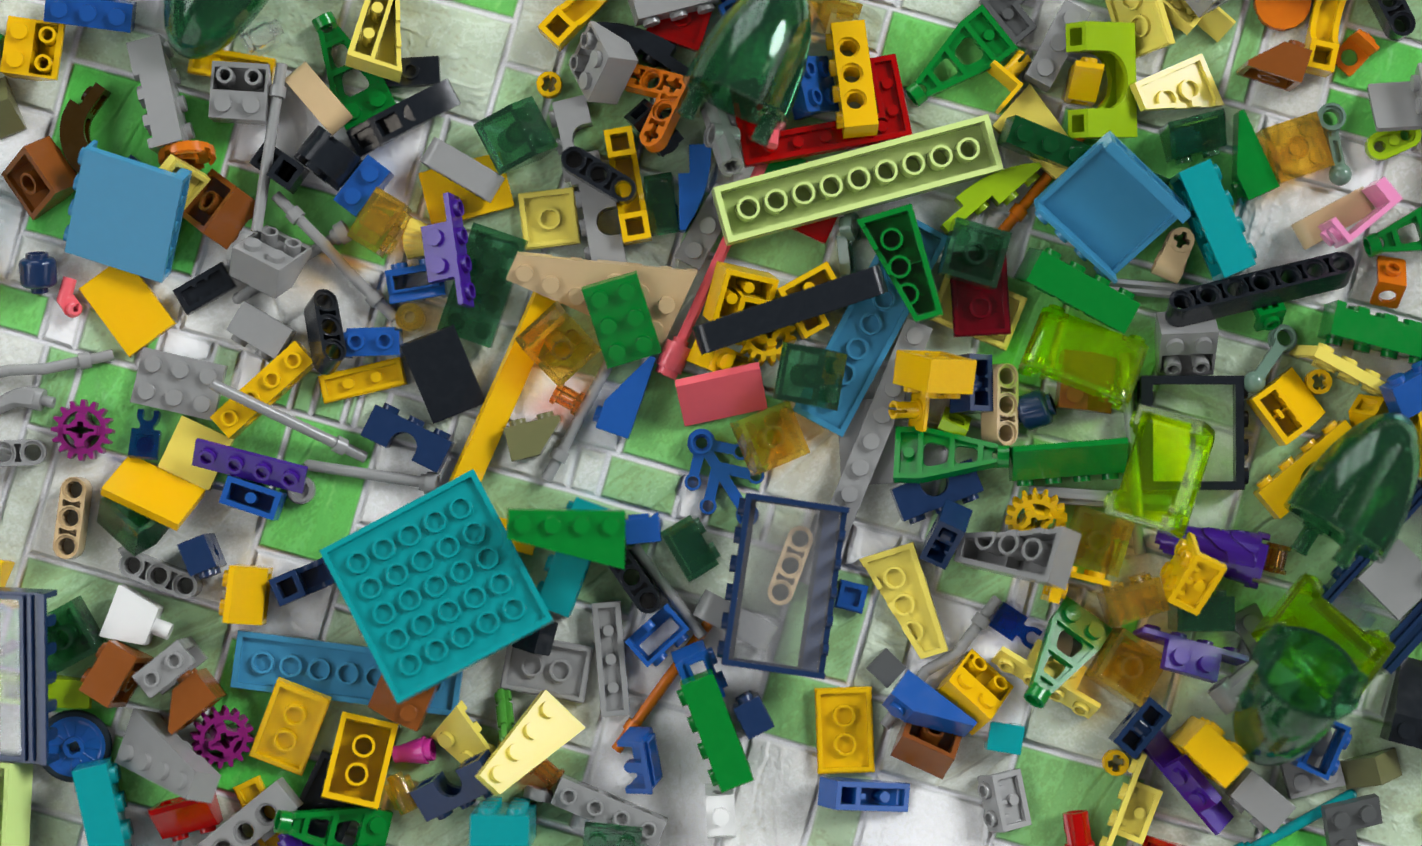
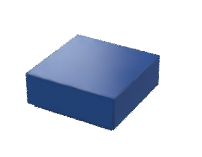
(851, 596)

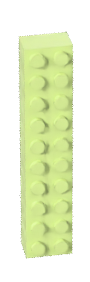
(857, 180)

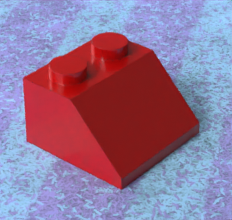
(180, 816)

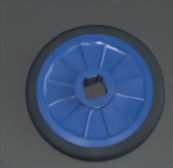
(84, 728)

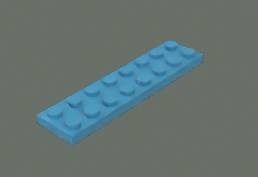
(866, 336)
(331, 668)

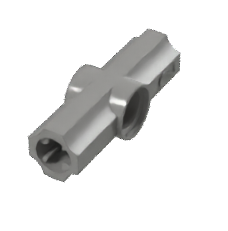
(722, 139)

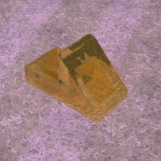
(845, 11)

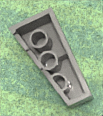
(159, 92)
(1027, 555)
(166, 758)

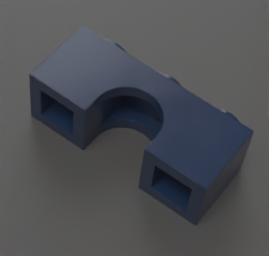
(386, 424)
(914, 502)
(301, 582)
(439, 797)

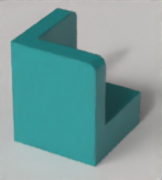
(1005, 737)

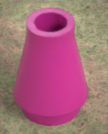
(416, 751)

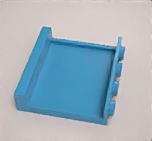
(1109, 206)
(126, 213)

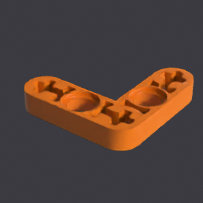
(664, 99)

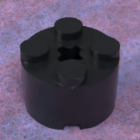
(328, 158)

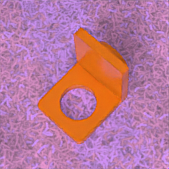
(1362, 44)
(1390, 277)

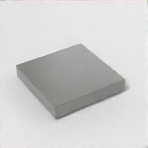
(1396, 581)

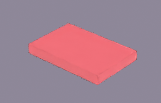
(721, 394)

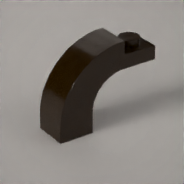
(77, 122)

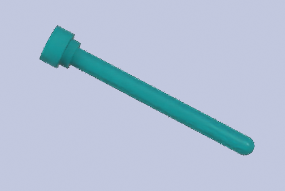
(1298, 823)

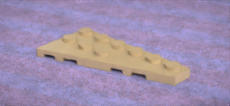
(564, 277)

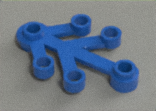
(719, 471)

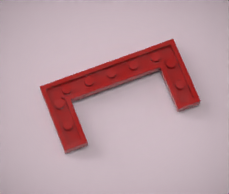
(825, 136)

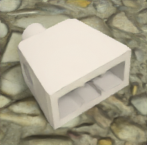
(134, 618)
(720, 812)

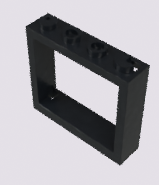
(1240, 419)

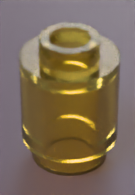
(419, 321)
(399, 791)

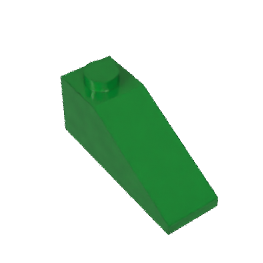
(1250, 167)

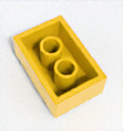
(1210, 751)
(359, 760)

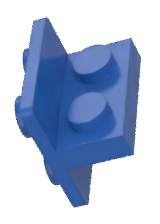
(815, 90)

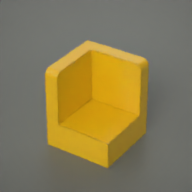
(1366, 407)

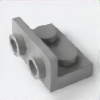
(1004, 801)

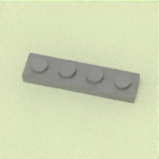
(610, 659)

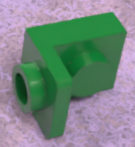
(1269, 317)

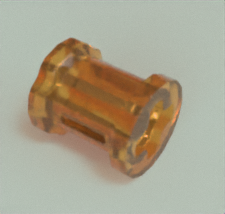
(565, 402)
(1276, 558)
(547, 773)

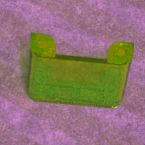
(1084, 356)
(1162, 471)
(1306, 608)

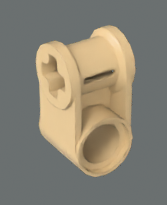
(1172, 259)

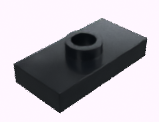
(418, 72)
(204, 288)

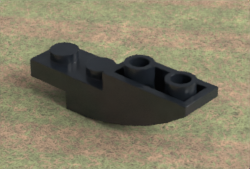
(655, 49)
(403, 117)

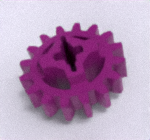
(82, 441)
(232, 735)

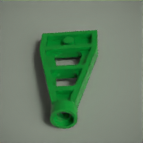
(988, 37)
(363, 104)
(1391, 238)
(909, 455)
(1081, 626)
(372, 827)

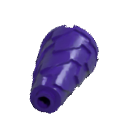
(1237, 549)

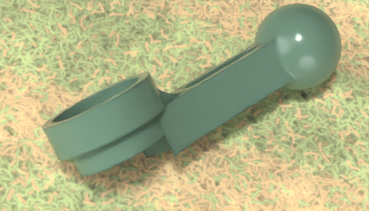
(1339, 173)
(850, 232)
(1255, 380)

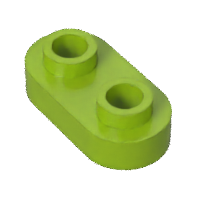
(1391, 143)

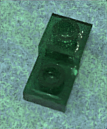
(661, 204)

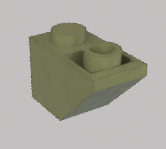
(530, 438)

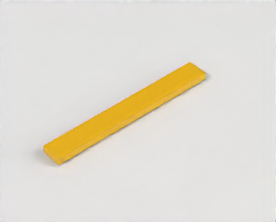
(500, 398)

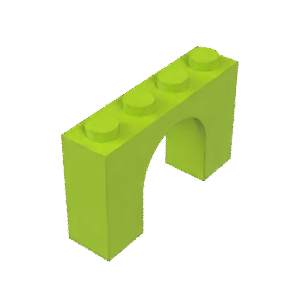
(1115, 47)

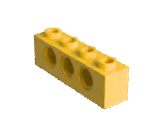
(852, 37)
(267, 387)

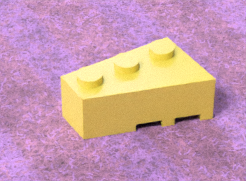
(377, 40)

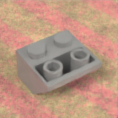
(602, 64)
(239, 92)
(269, 261)
(1185, 349)

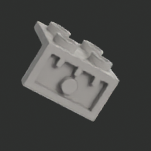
(1397, 104)

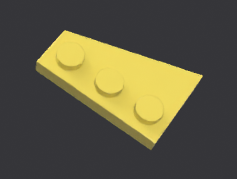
(1178, 87)

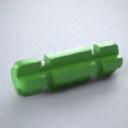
(504, 712)

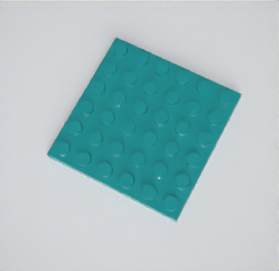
(436, 586)

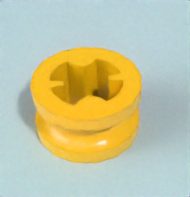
(540, 84)
(1327, 381)
(1122, 768)

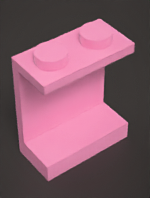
(1381, 195)

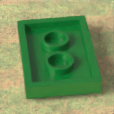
(621, 319)

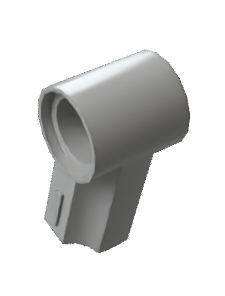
(1228, 689)

